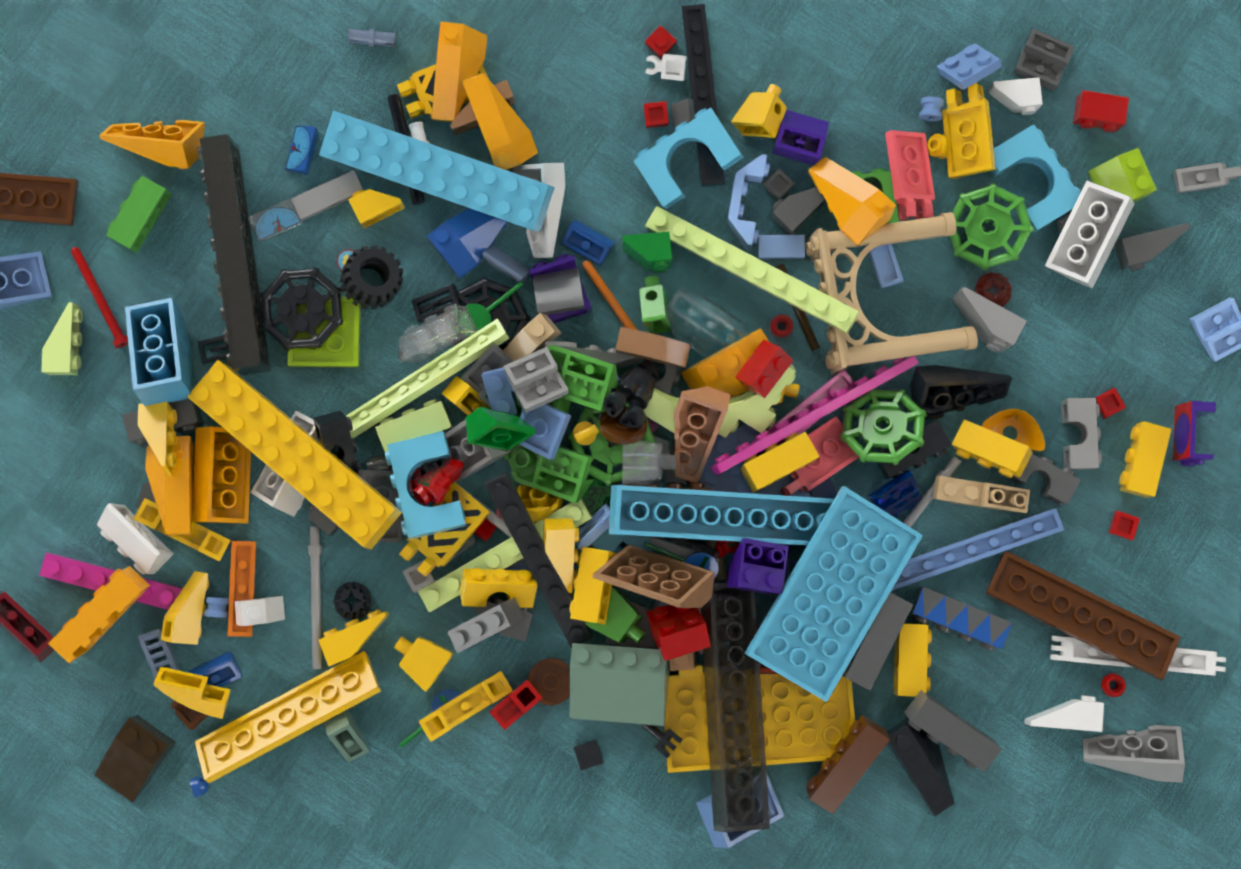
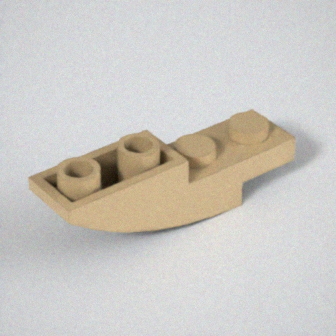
(981, 494)

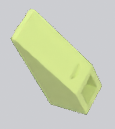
(61, 349)

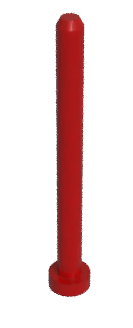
(120, 340)

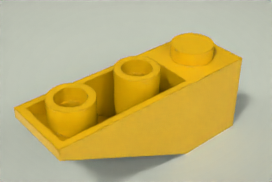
(157, 426)
(559, 543)
(184, 616)
(346, 643)

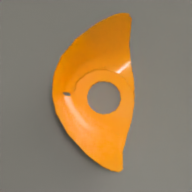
(1027, 428)

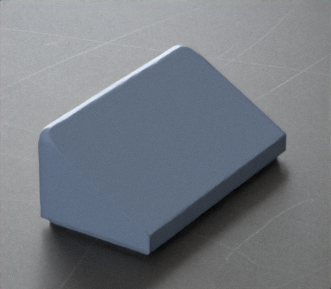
(506, 264)

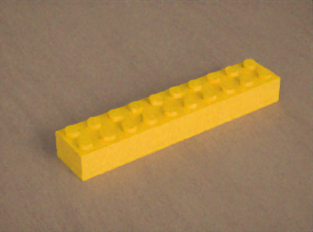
(294, 455)

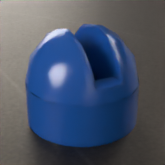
(199, 786)

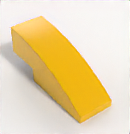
(193, 691)

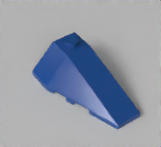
(465, 239)

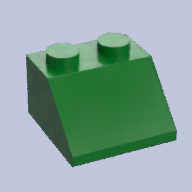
(649, 250)
(496, 429)

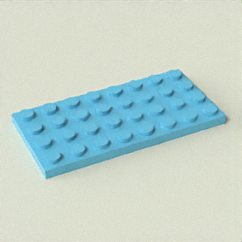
(834, 594)

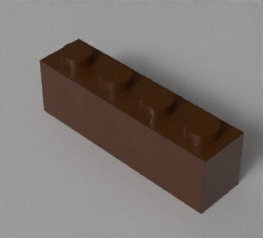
(847, 764)

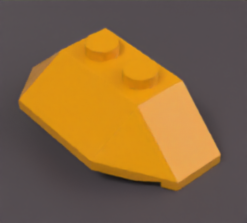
(721, 367)

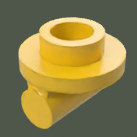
(937, 146)
(585, 433)

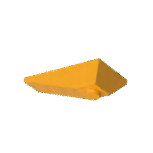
(459, 57)
(165, 144)
(854, 202)

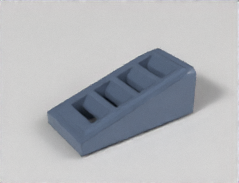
(151, 657)

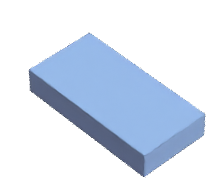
(781, 246)
(885, 266)
(594, 528)

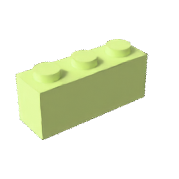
(413, 423)

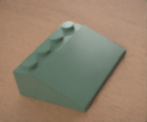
(618, 684)

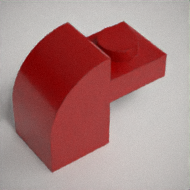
(515, 704)

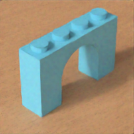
(1031, 148)
(655, 163)
(405, 459)

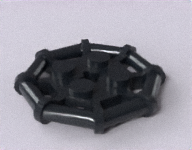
(315, 308)
(500, 311)

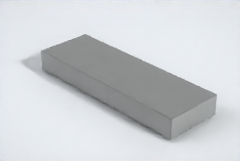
(326, 195)

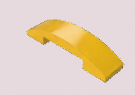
(200, 538)
(465, 706)

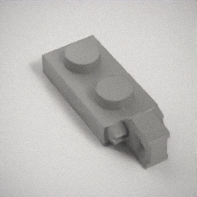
(1204, 177)

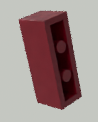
(24, 628)

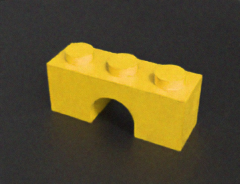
(481, 583)

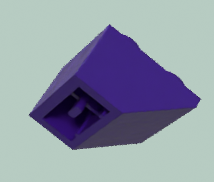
(801, 138)
(758, 567)

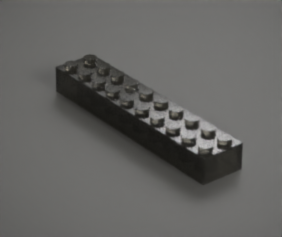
(234, 255)
(734, 713)

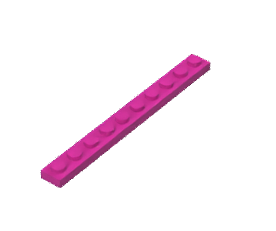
(805, 417)

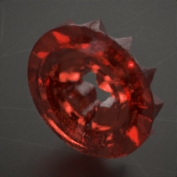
(999, 281)

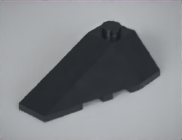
(947, 389)
(923, 765)

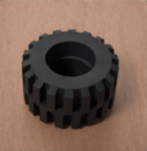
(378, 261)

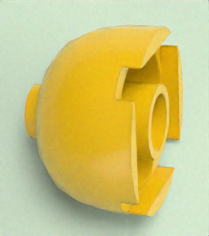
(539, 503)

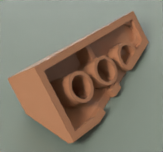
(696, 428)

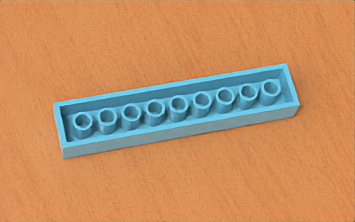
(437, 171)
(714, 515)

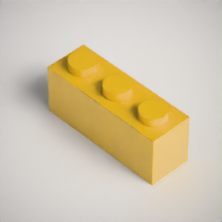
(991, 449)
(1144, 459)
(778, 461)
(591, 595)
(912, 660)

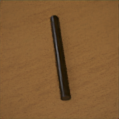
(803, 320)

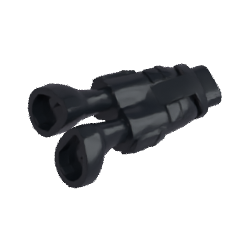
(635, 389)

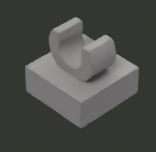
(416, 579)

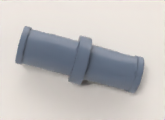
(372, 37)

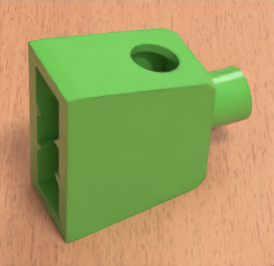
(653, 306)
(621, 620)

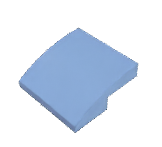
(1219, 329)

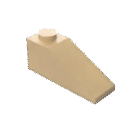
(532, 337)

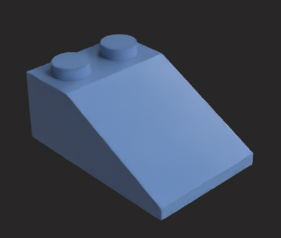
(23, 279)
(728, 839)

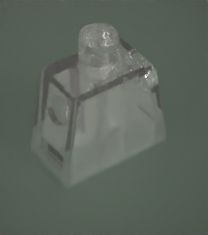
(644, 462)

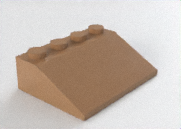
(658, 577)

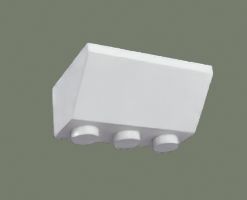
(133, 539)

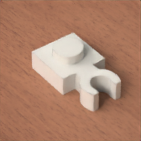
(670, 66)

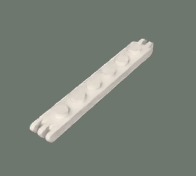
(1183, 659)

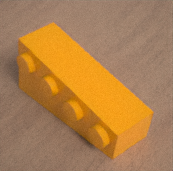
(99, 614)

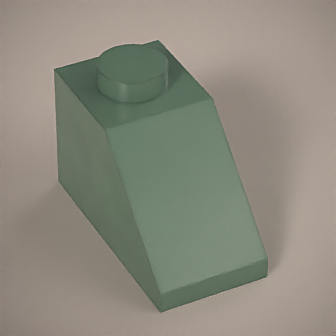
(346, 736)

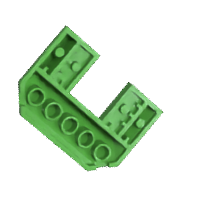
(566, 476)

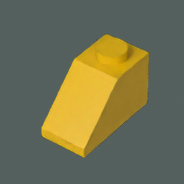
(374, 206)
(463, 396)

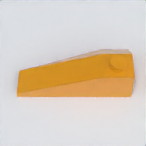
(502, 129)
(175, 492)

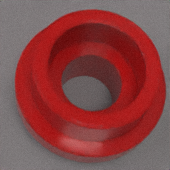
(781, 319)
(1120, 685)

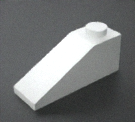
(1073, 714)

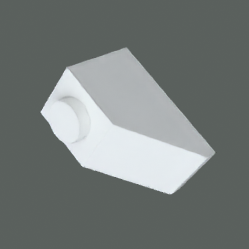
(1018, 95)
(259, 611)

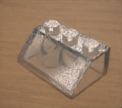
(436, 334)

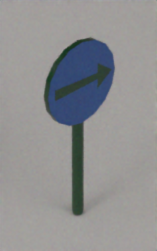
(699, 559)

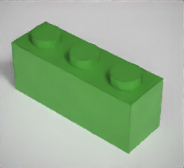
(138, 214)

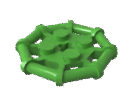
(1002, 222)
(887, 437)
(601, 451)

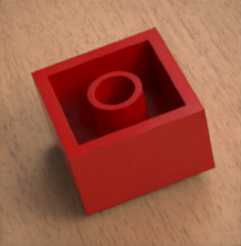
(678, 631)

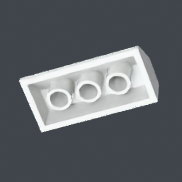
(1090, 233)
(273, 488)

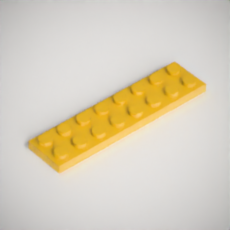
(286, 717)

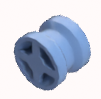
(931, 109)
(216, 607)

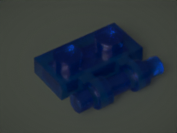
(897, 494)

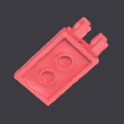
(910, 174)
(833, 457)

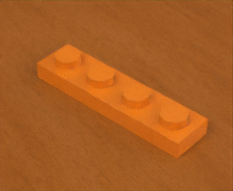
(241, 583)

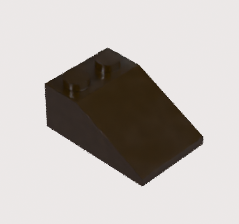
(134, 757)

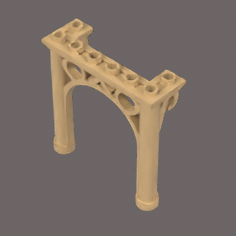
(819, 248)

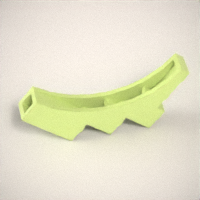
(747, 407)

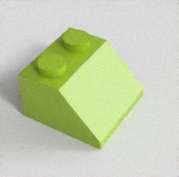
(1125, 175)

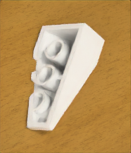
(552, 174)

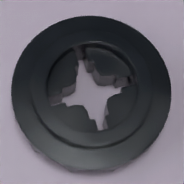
(359, 608)

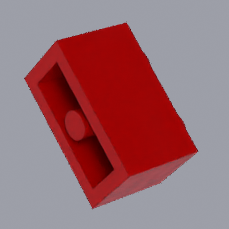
(1100, 111)
(764, 368)

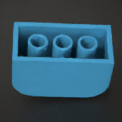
(159, 352)

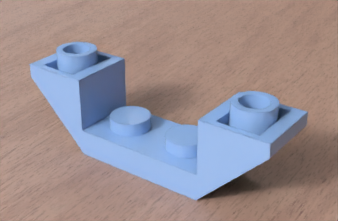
(743, 229)

